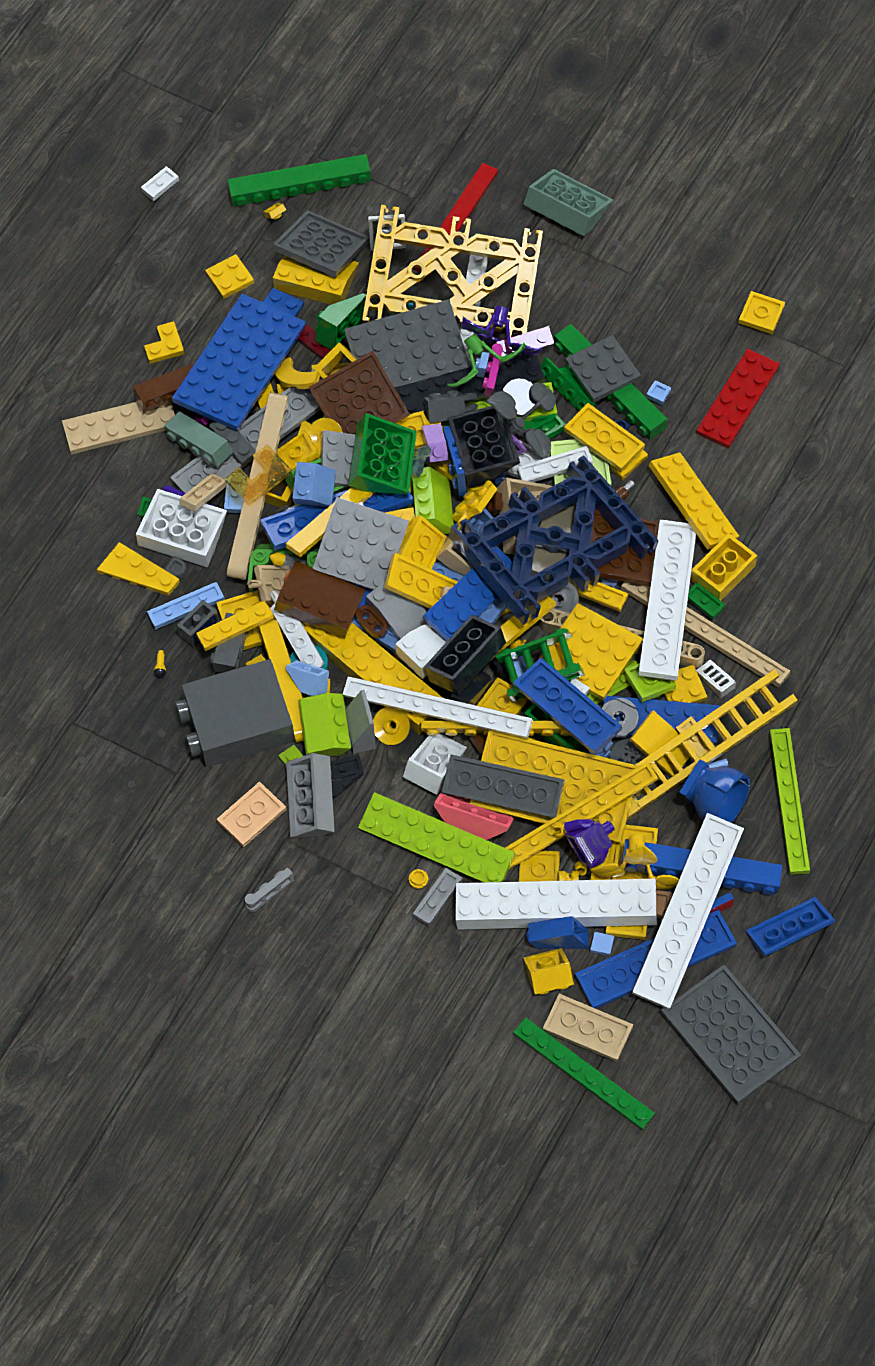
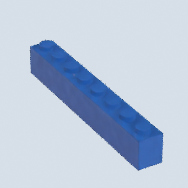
(741, 872)

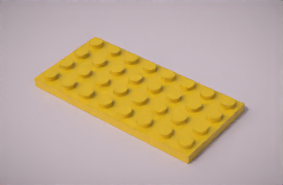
(582, 774)

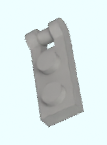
(269, 890)

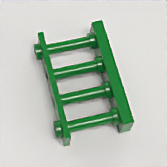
(560, 635)

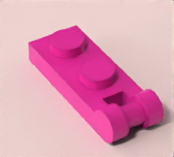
(492, 370)

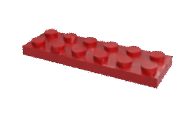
(737, 398)

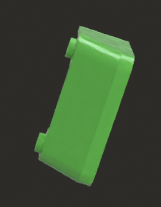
(262, 554)

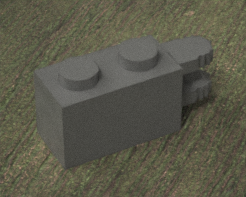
(441, 407)

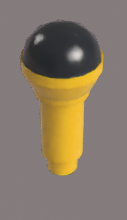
(159, 669)

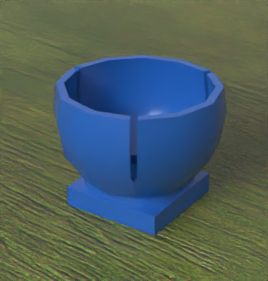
(716, 791)

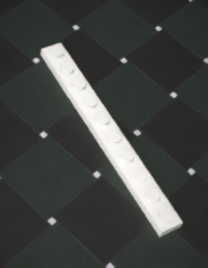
(440, 707)

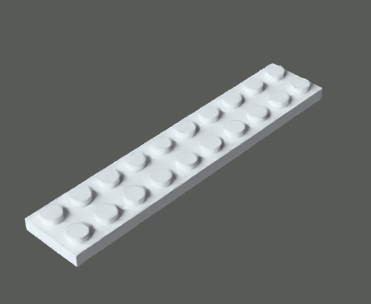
(667, 601)
(687, 911)

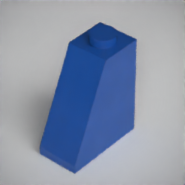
(558, 933)

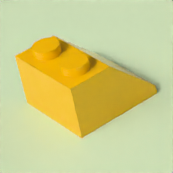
(548, 971)

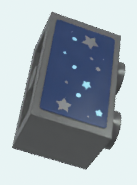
(198, 619)

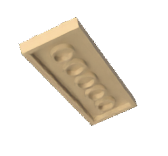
(114, 426)

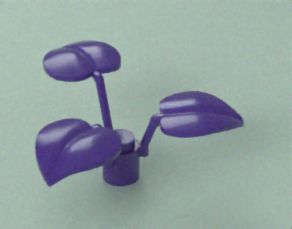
(498, 319)

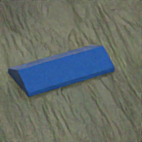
(789, 926)

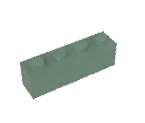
(198, 439)

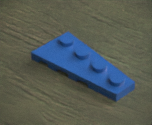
(455, 467)

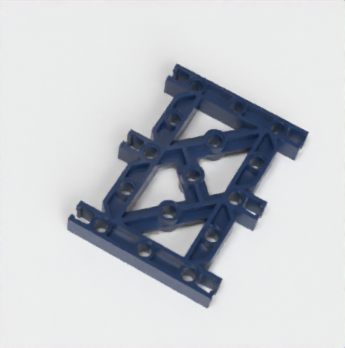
(589, 492)

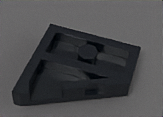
(345, 773)

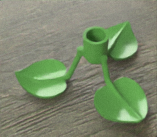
(475, 346)

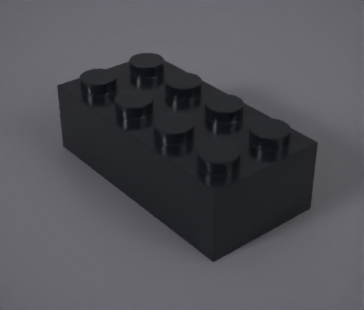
(465, 654)

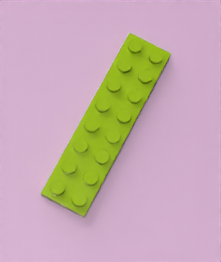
(436, 840)

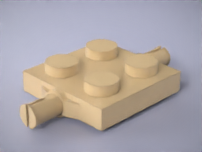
(268, 579)

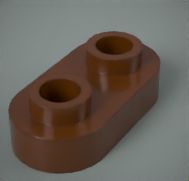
(373, 622)

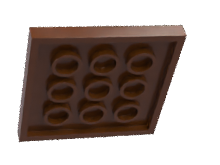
(359, 390)
(627, 566)

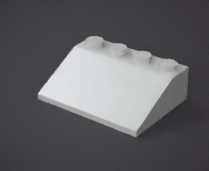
(180, 531)

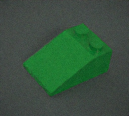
(337, 318)

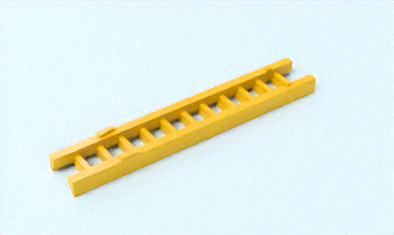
(714, 752)

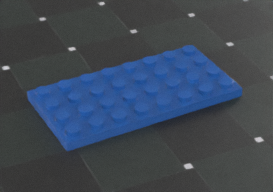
(239, 362)

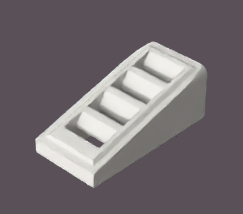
(719, 691)

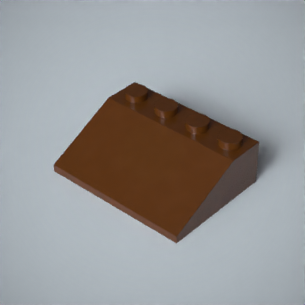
(319, 599)

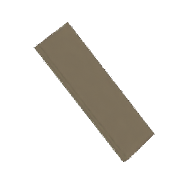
(544, 558)

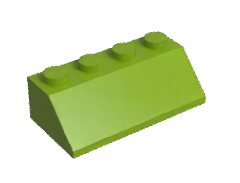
(433, 499)

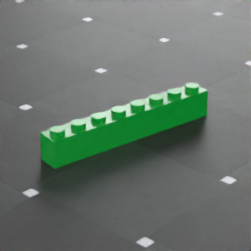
(299, 180)
(626, 400)

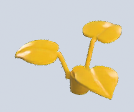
(637, 854)

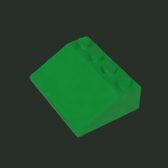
(382, 456)

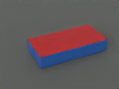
(722, 903)

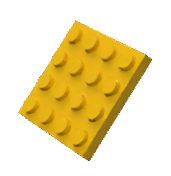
(598, 647)

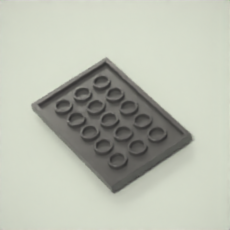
(412, 343)
(731, 1034)

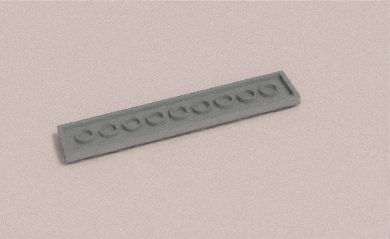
(299, 409)

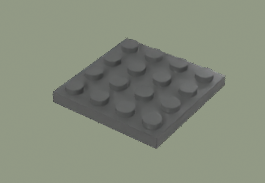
(321, 243)

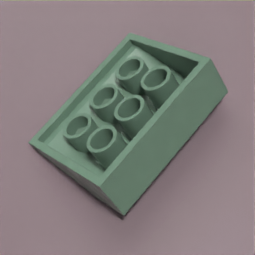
(567, 201)

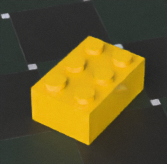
(724, 566)

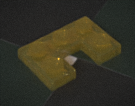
(253, 489)

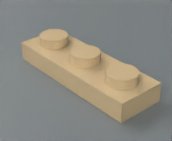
(203, 492)

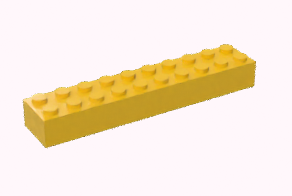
(367, 660)

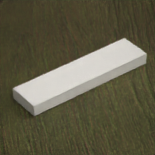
(552, 465)

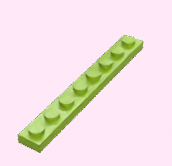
(789, 801)

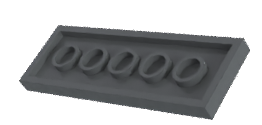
(503, 786)

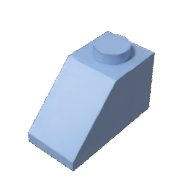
(308, 678)

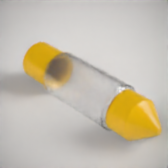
(285, 561)

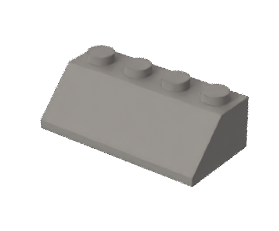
(310, 796)

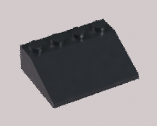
(483, 444)

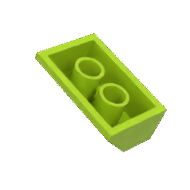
(325, 724)

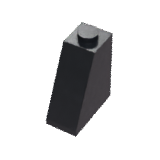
(475, 690)

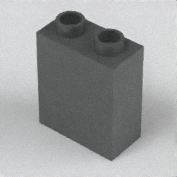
(235, 713)

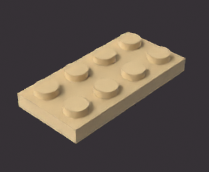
(588, 1027)

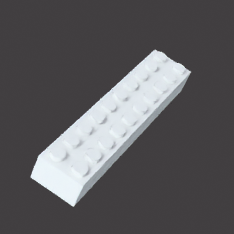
(589, 901)

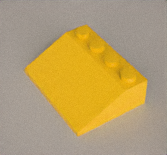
(310, 283)

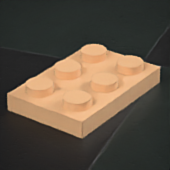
(251, 814)

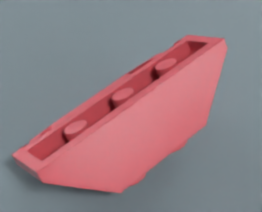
(472, 818)

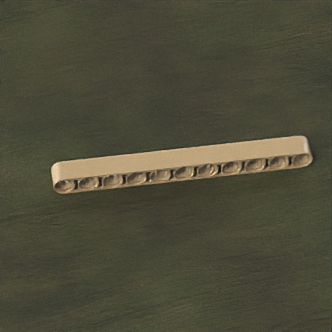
(251, 516)

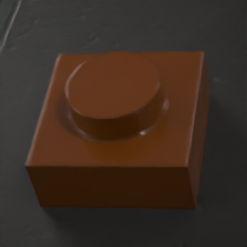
(495, 504)

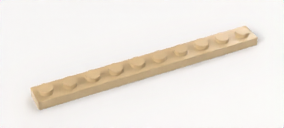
(718, 638)

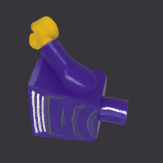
(588, 841)

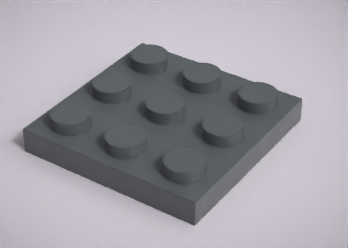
(603, 368)

